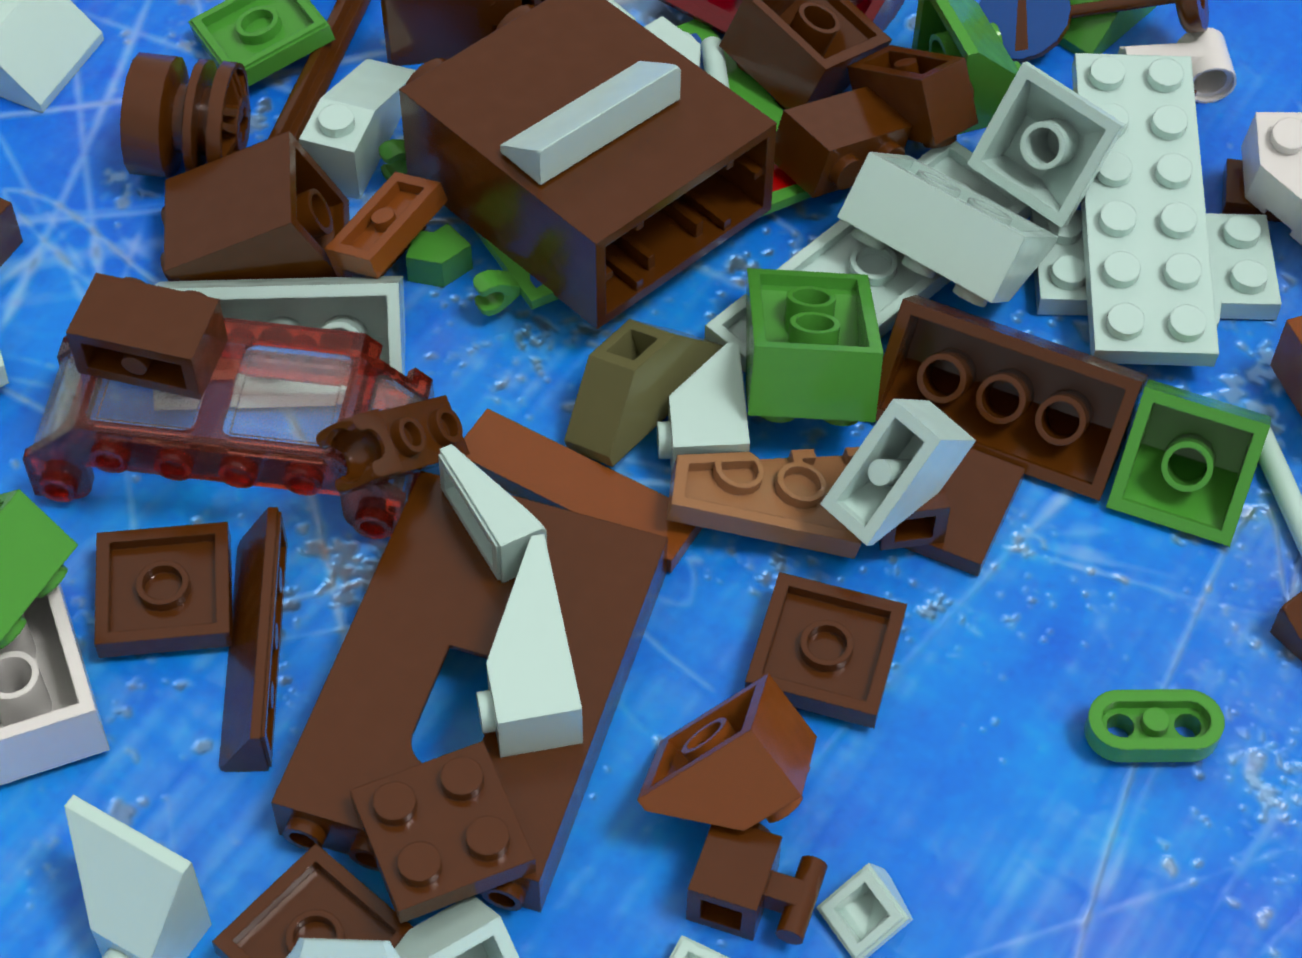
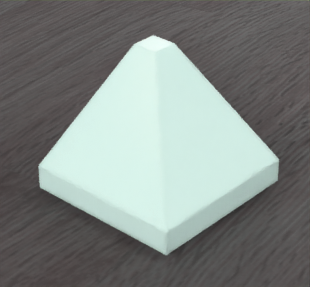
(865, 911)

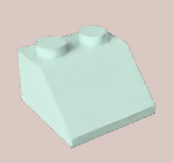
(42, 49)

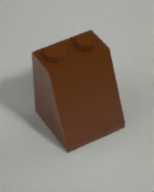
(252, 216)

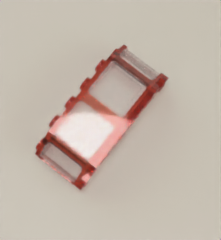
(248, 429)

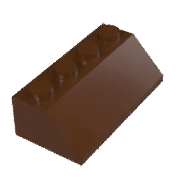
(1014, 392)

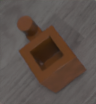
(740, 879)

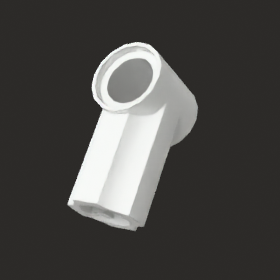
(1211, 62)

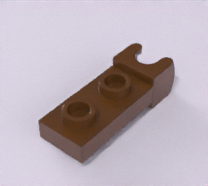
(392, 441)

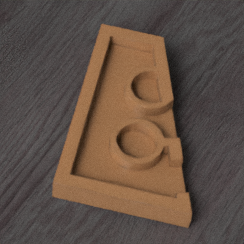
(763, 497)

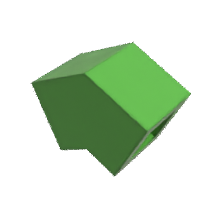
(438, 257)

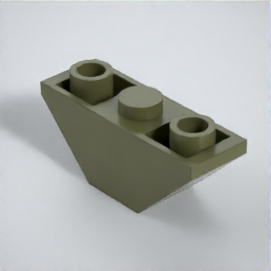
(630, 387)

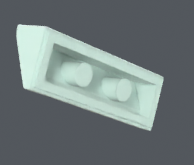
(594, 119)

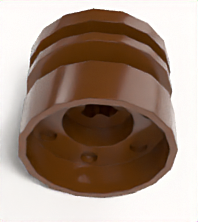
(181, 117)

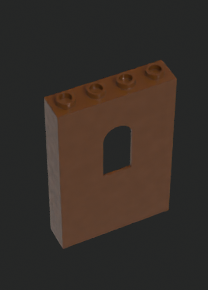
(440, 596)

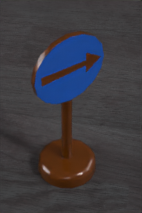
(1038, 26)

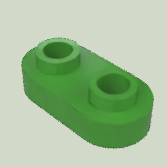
(1151, 722)

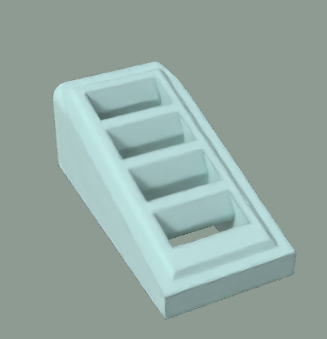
(488, 513)

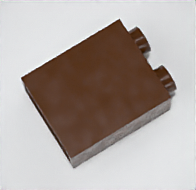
(621, 214)

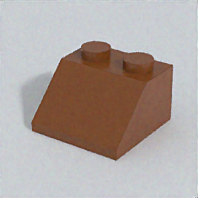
(733, 762)

